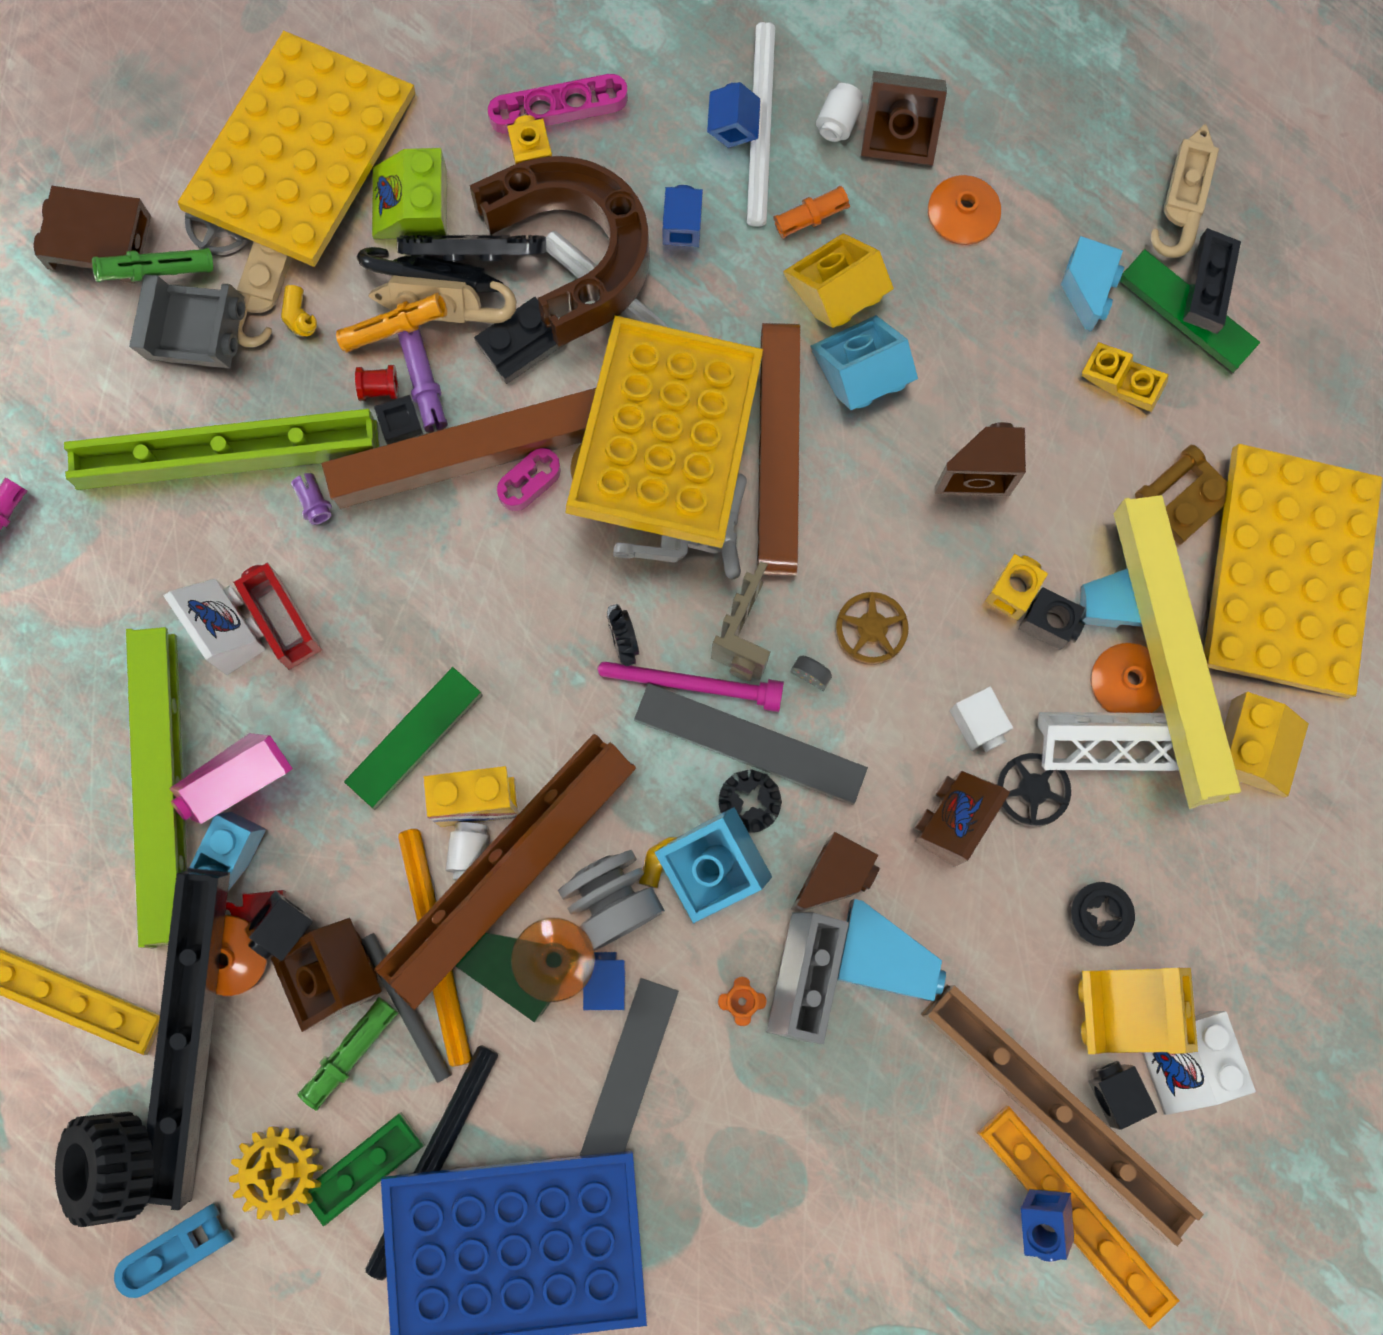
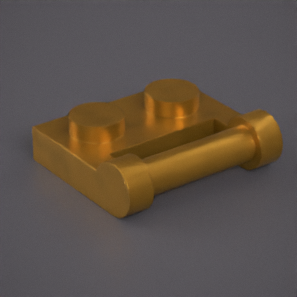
(1197, 501)

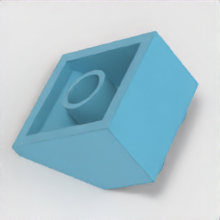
(865, 362)
(714, 865)

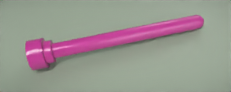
(765, 694)

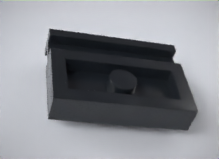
(518, 342)

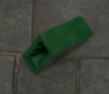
(491, 966)

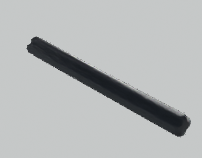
(445, 1134)

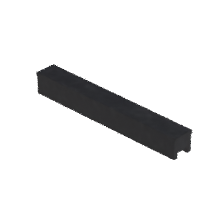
(185, 1032)

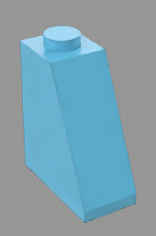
(886, 957)

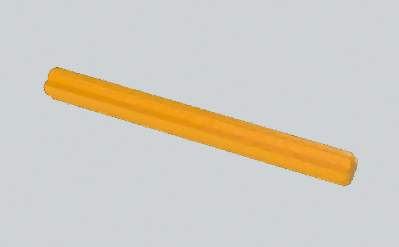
(445, 992)

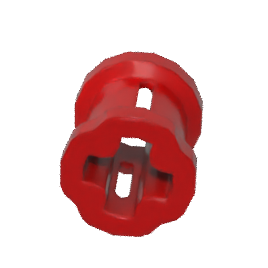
(376, 383)

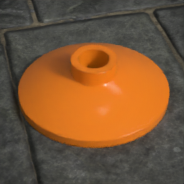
(960, 223)
(1111, 682)
(244, 964)

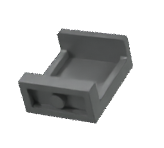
(187, 323)

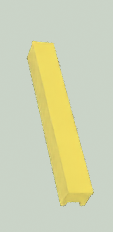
(1176, 652)

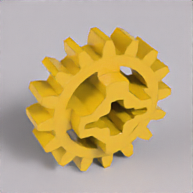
(276, 1191)

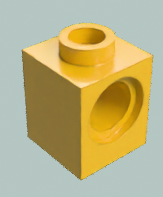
(1008, 599)

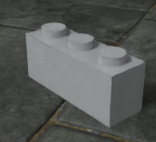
(807, 977)

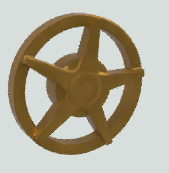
(872, 627)

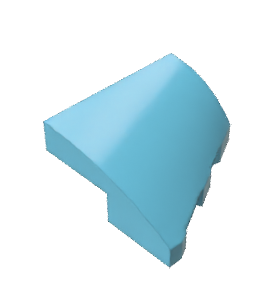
(1110, 601)

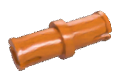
(811, 212)

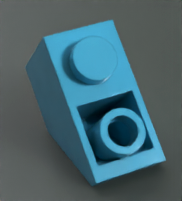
(1088, 280)
(228, 845)

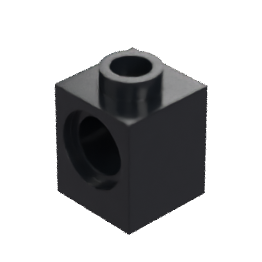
(1037, 625)
(277, 927)
(1121, 1095)

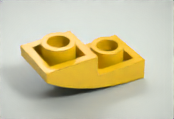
(1120, 376)

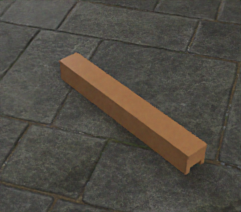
(1062, 1114)

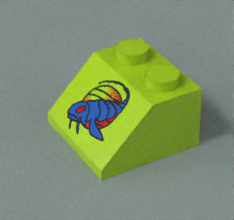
(410, 194)

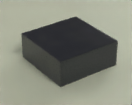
(398, 420)

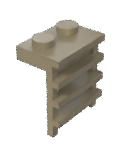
(742, 656)

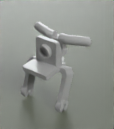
(675, 549)

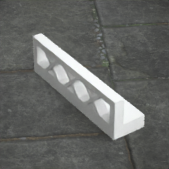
(1106, 727)

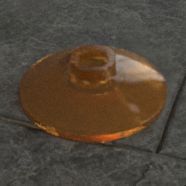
(531, 953)

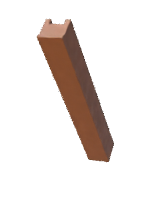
(458, 450)
(504, 870)

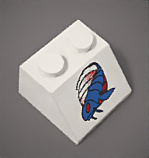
(217, 624)
(1201, 1077)

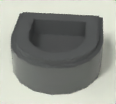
(812, 672)

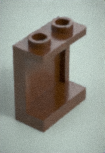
(89, 225)

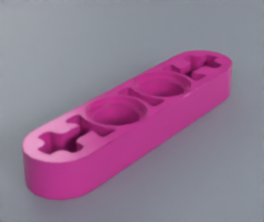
(556, 96)

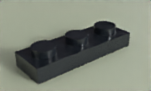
(1212, 281)

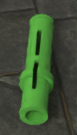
(158, 264)
(340, 1062)

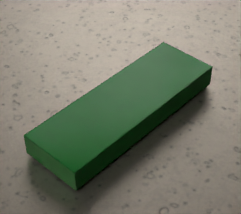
(364, 1168)

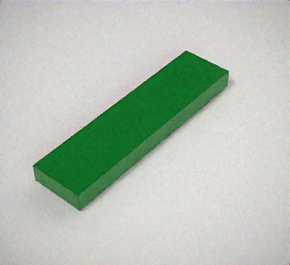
(1169, 295)
(413, 738)

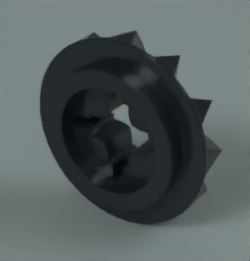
(622, 634)
(769, 798)
(1117, 904)

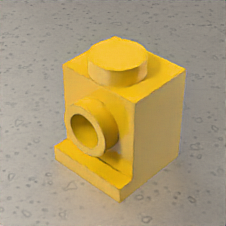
(528, 139)

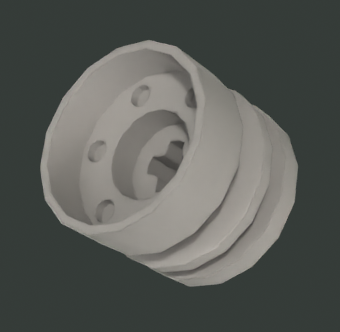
(611, 899)

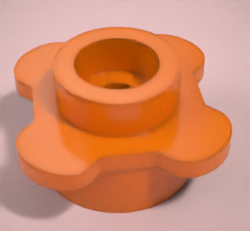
(753, 1001)

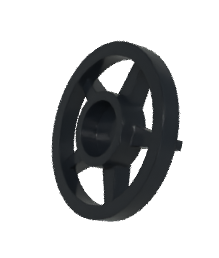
(1034, 791)

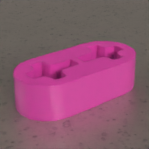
(534, 486)

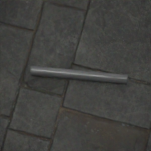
(409, 1016)

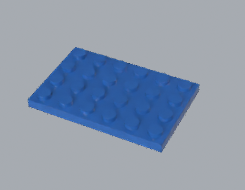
(515, 1248)

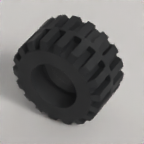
(103, 1169)

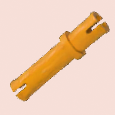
(403, 318)

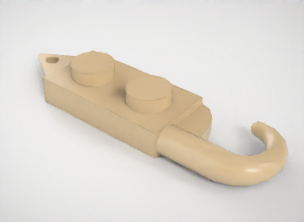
(1188, 191)
(261, 287)
(460, 299)

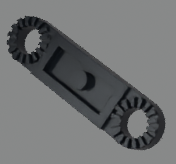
(457, 246)

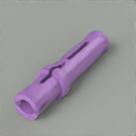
(424, 390)

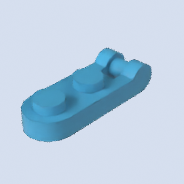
(170, 1254)

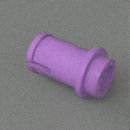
(314, 505)

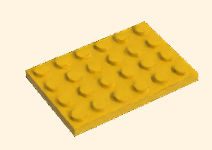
(297, 148)
(665, 432)
(1293, 571)

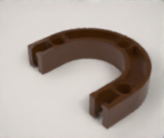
(596, 193)

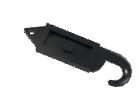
(425, 267)

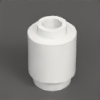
(840, 112)
(465, 846)

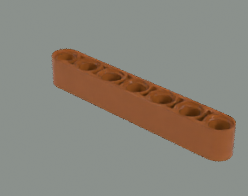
(779, 449)

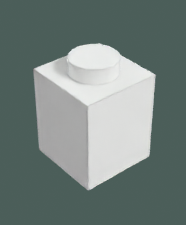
(982, 720)

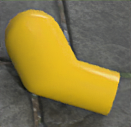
(293, 315)
(652, 866)

